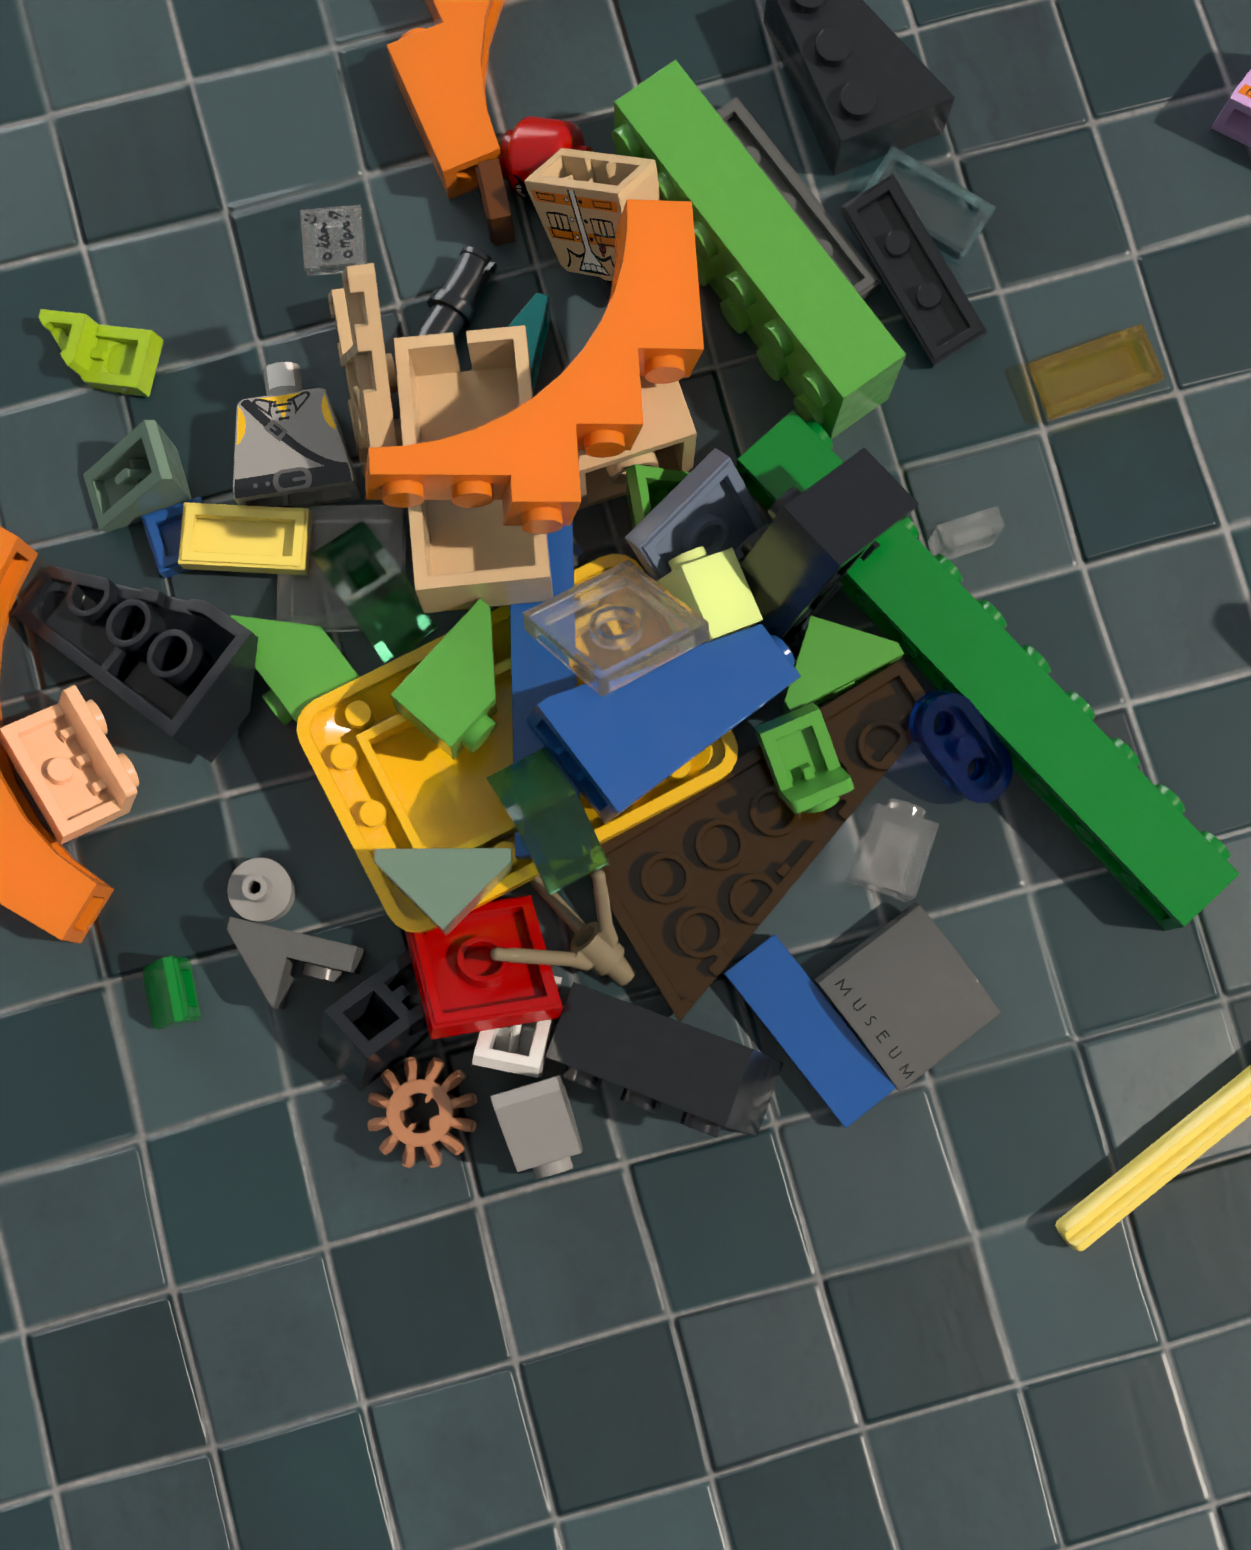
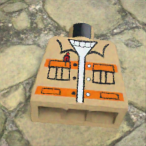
(582, 202)

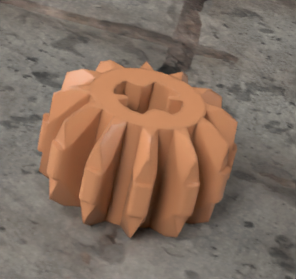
(405, 1098)

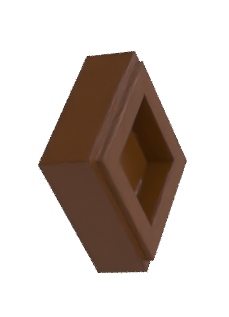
(495, 202)

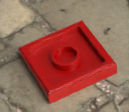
(471, 991)

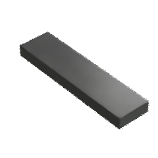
(800, 198)

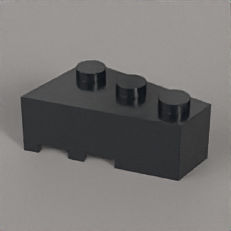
(855, 80)
(818, 539)

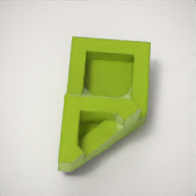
(106, 355)

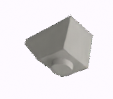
(539, 1126)

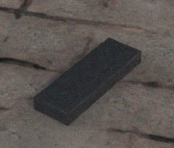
(913, 271)

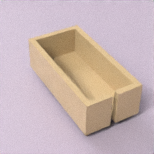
(457, 549)

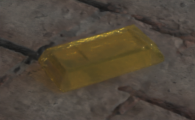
(1096, 372)

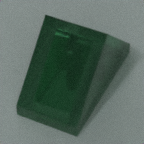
(548, 820)

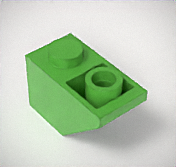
(296, 664)

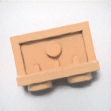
(71, 766)

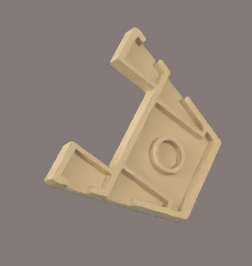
(367, 367)

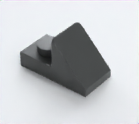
(275, 952)

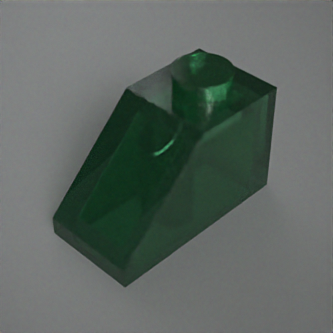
(374, 591)

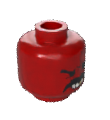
(534, 143)

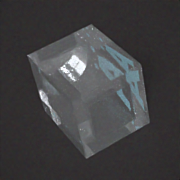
(893, 850)

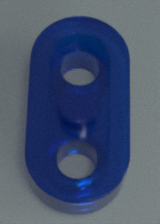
(957, 742)

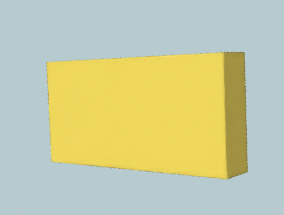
(245, 538)

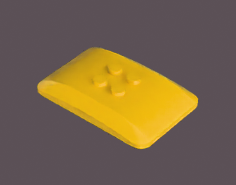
(409, 794)

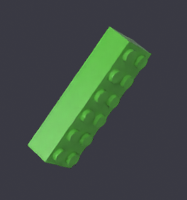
(760, 255)

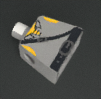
(291, 446)

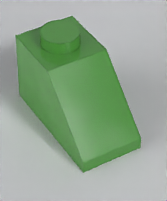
(454, 686)

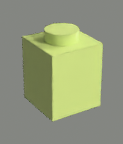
(713, 589)

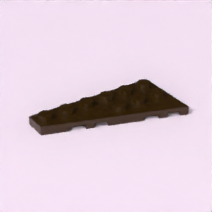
(720, 861)

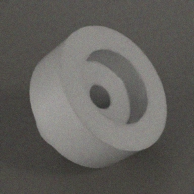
(274, 897)

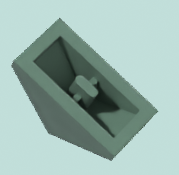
(136, 478)
(445, 880)

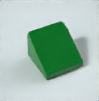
(171, 992)

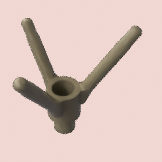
(591, 948)

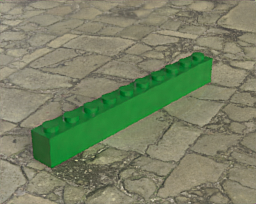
(1049, 733)

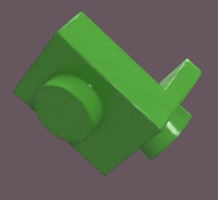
(803, 760)

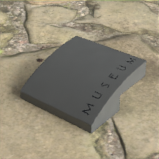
(908, 996)

